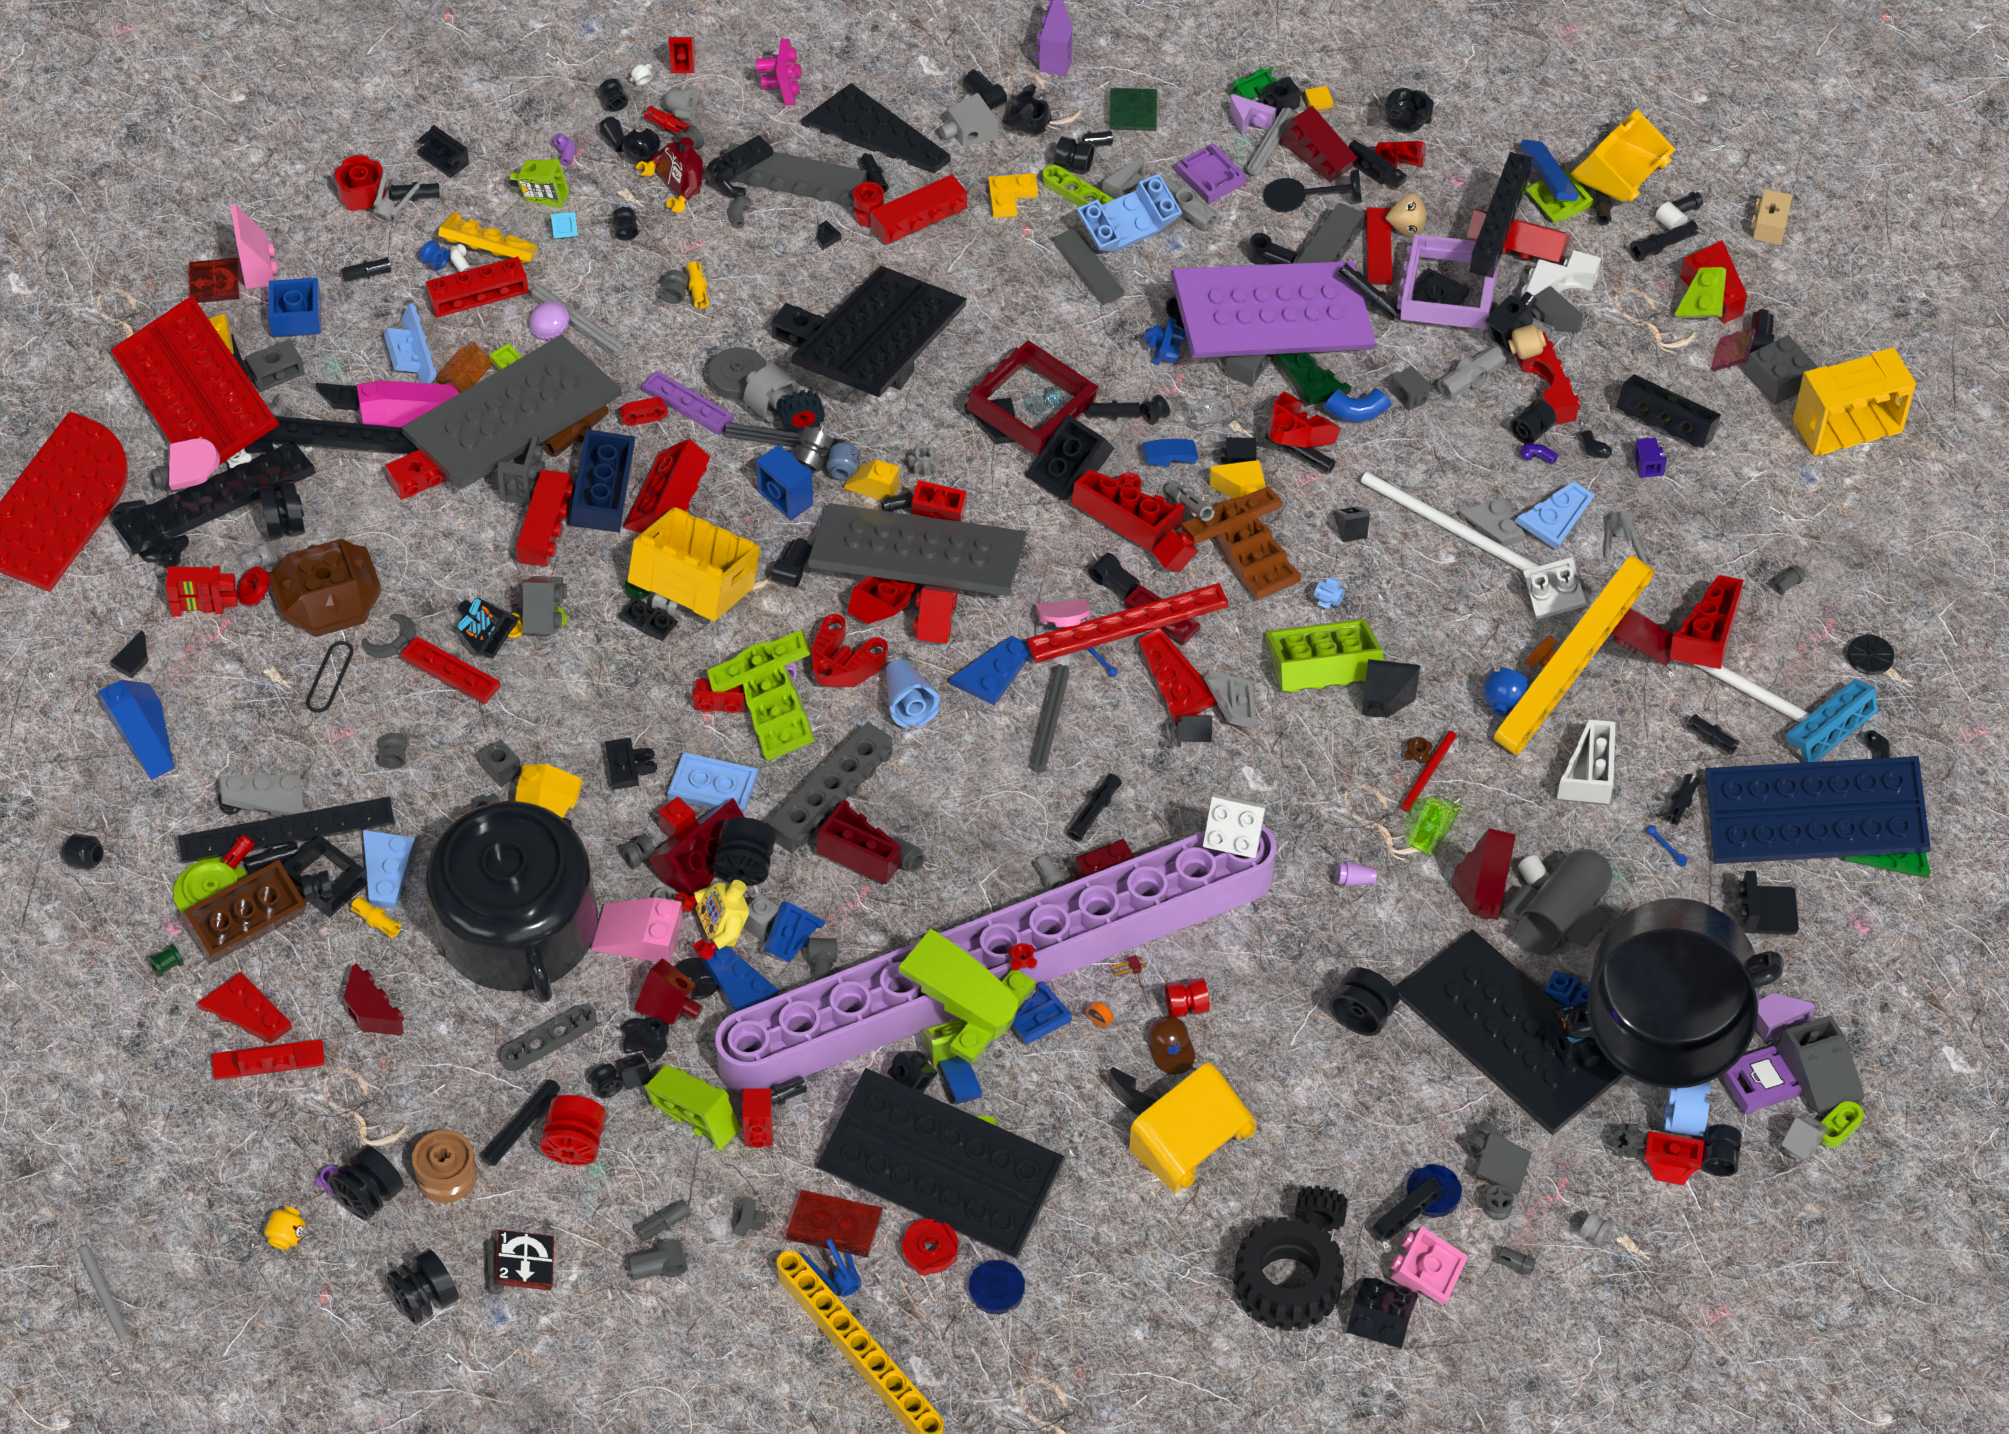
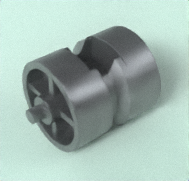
(813, 446)

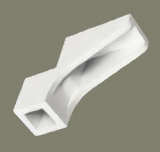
(1577, 272)

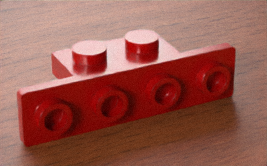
(268, 1059)

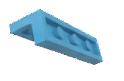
(1833, 716)

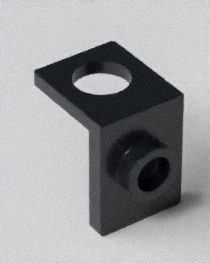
(1194, 728)

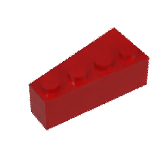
(1709, 627)

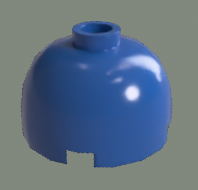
(1504, 690)

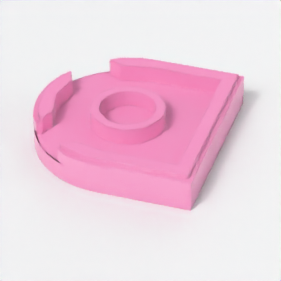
(191, 462)
(1063, 612)

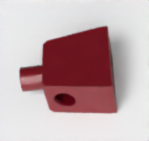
(667, 994)

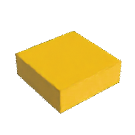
(1319, 98)

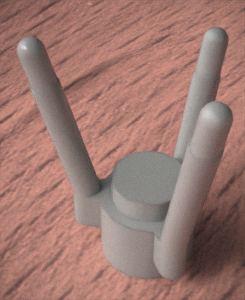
(384, 206)
(1622, 527)

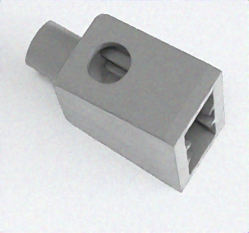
(971, 122)

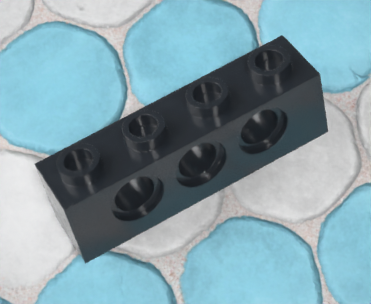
(1703, 420)

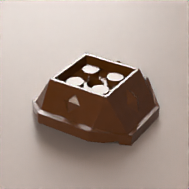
(326, 587)

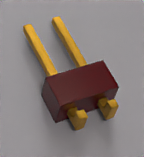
(1134, 964)

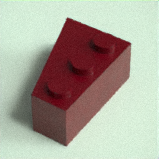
(1318, 145)
(1642, 634)
(858, 845)

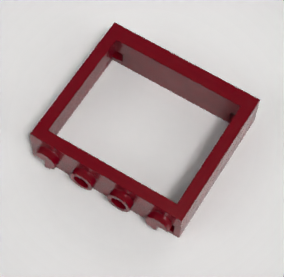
(1051, 368)

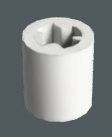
(1670, 216)
(1533, 871)

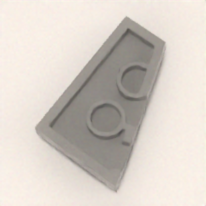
(265, 792)

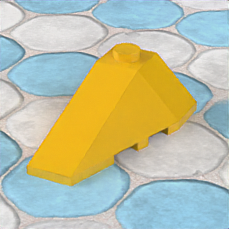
(548, 788)

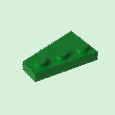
(1906, 863)

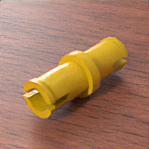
(697, 284)
(375, 917)

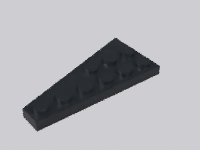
(873, 127)

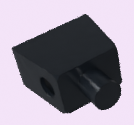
(1509, 316)

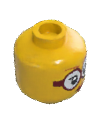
(284, 1228)

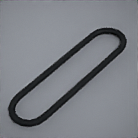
(320, 673)

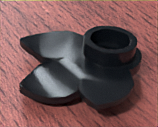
(166, 553)
(642, 1037)

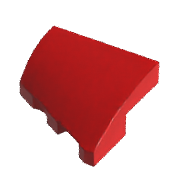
(1407, 152)

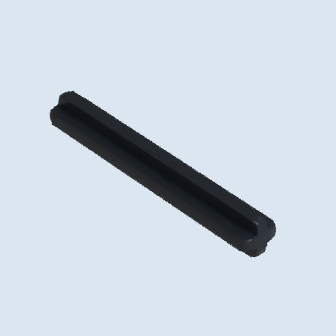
(521, 1122)

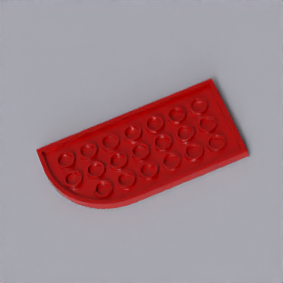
(60, 501)

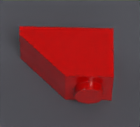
(682, 54)

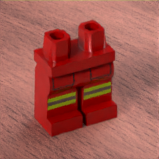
(200, 590)

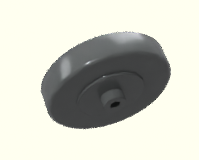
(730, 370)

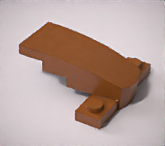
(1248, 542)

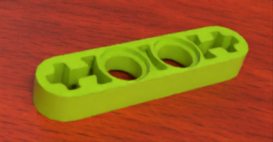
(1065, 178)

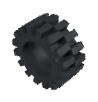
(1321, 1207)

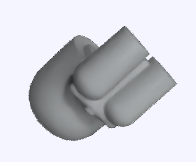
(682, 104)

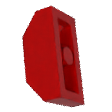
(1673, 1157)

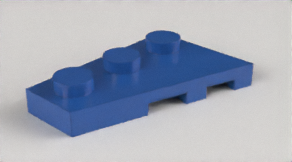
(994, 671)
(738, 980)

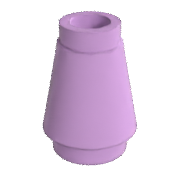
(1354, 874)

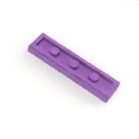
(687, 402)

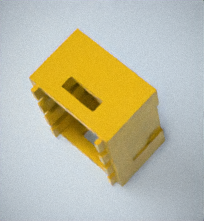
(1853, 402)
(694, 563)

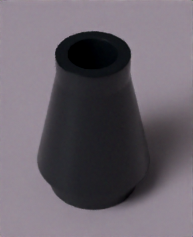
(612, 131)

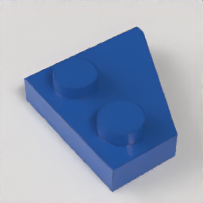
(1040, 1015)

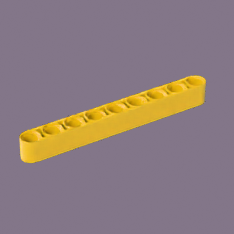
(1574, 654)
(855, 1336)

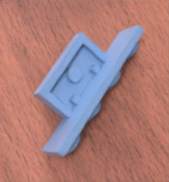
(409, 348)

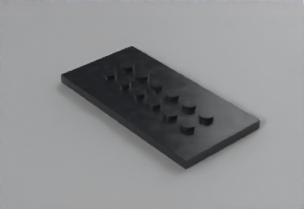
(879, 331)
(1495, 1023)
(941, 1163)

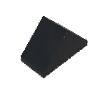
(1352, 523)

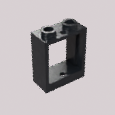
(343, 889)

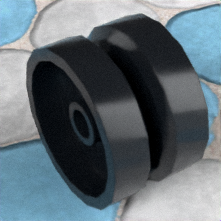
(282, 509)
(1363, 1001)

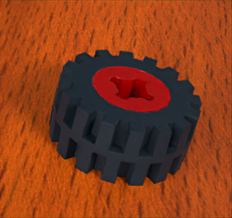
(800, 411)

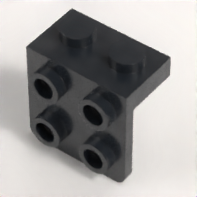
(1767, 907)
(1382, 1312)

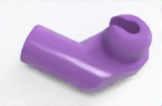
(566, 147)

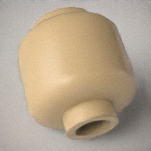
(1527, 341)

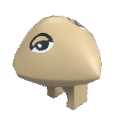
(1408, 215)

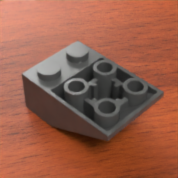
(1821, 1063)

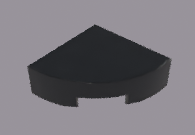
(827, 235)

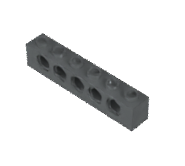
(861, 757)

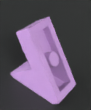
(1251, 112)

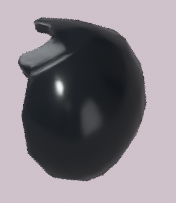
(641, 145)

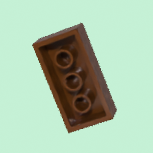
(244, 912)

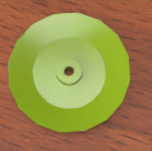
(203, 881)

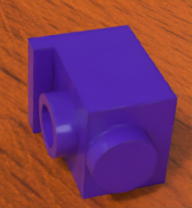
(1649, 458)

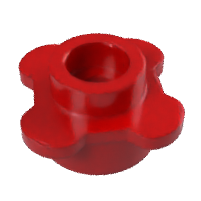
(1022, 950)

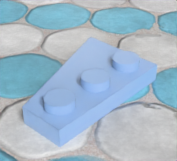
(1556, 515)
(386, 866)

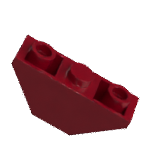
(370, 1006)

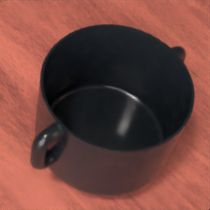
(512, 896)
(1680, 991)

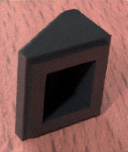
(634, 1071)

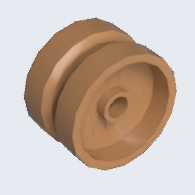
(444, 1166)

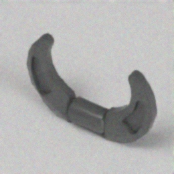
(407, 635)

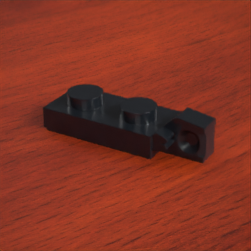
(1376, 166)

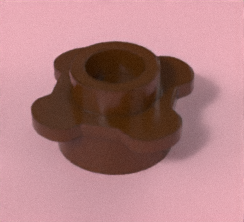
(1420, 744)

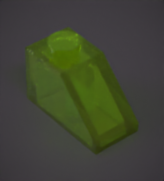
(1433, 824)

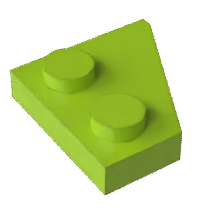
(1704, 295)

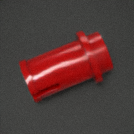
(239, 851)

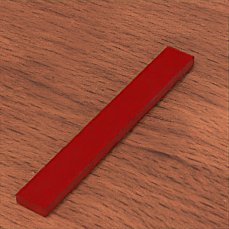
(1127, 623)

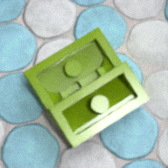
(1559, 209)

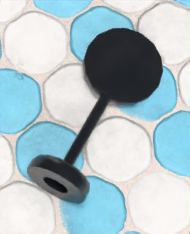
(1289, 194)

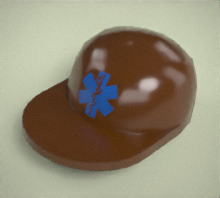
(1171, 1045)

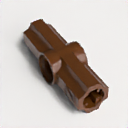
(576, 432)

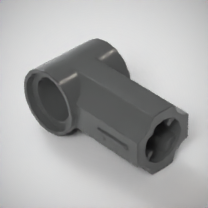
(666, 1260)

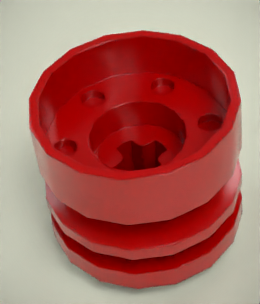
(573, 1130)

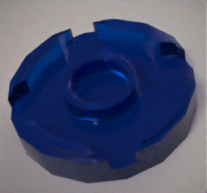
(1447, 1179)
(996, 1287)

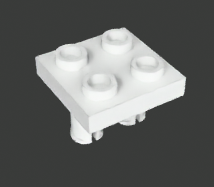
(1554, 588)
(1234, 825)

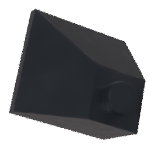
(1389, 687)

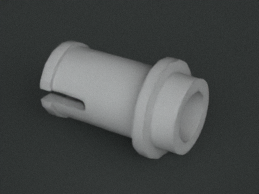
(1053, 877)

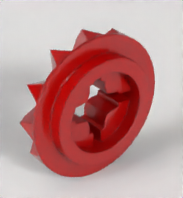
(247, 592)

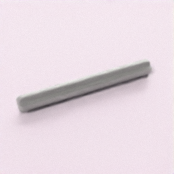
(581, 323)

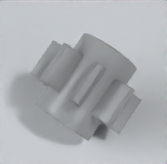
(924, 460)

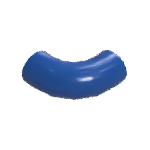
(1358, 409)

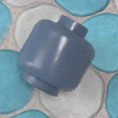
(843, 460)

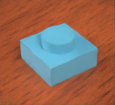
(564, 224)

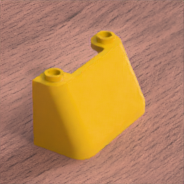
(1625, 158)
(1189, 1126)

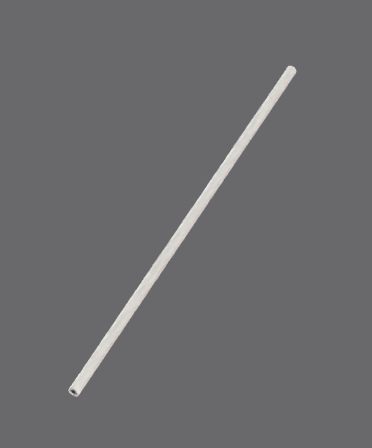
(1523, 564)

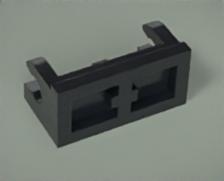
(443, 152)

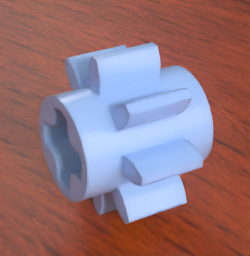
(1329, 593)

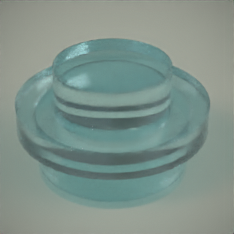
(1053, 397)

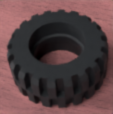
(1285, 1305)

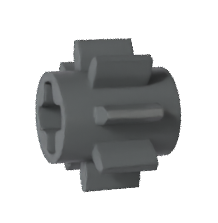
(1628, 1140)

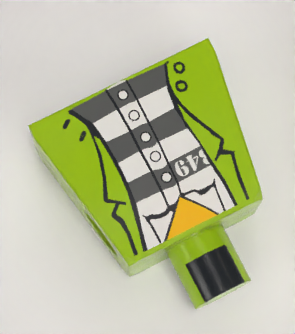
(542, 182)

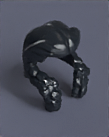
(1408, 109)

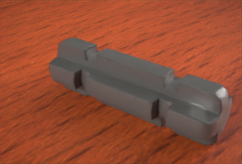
(490, 1269)

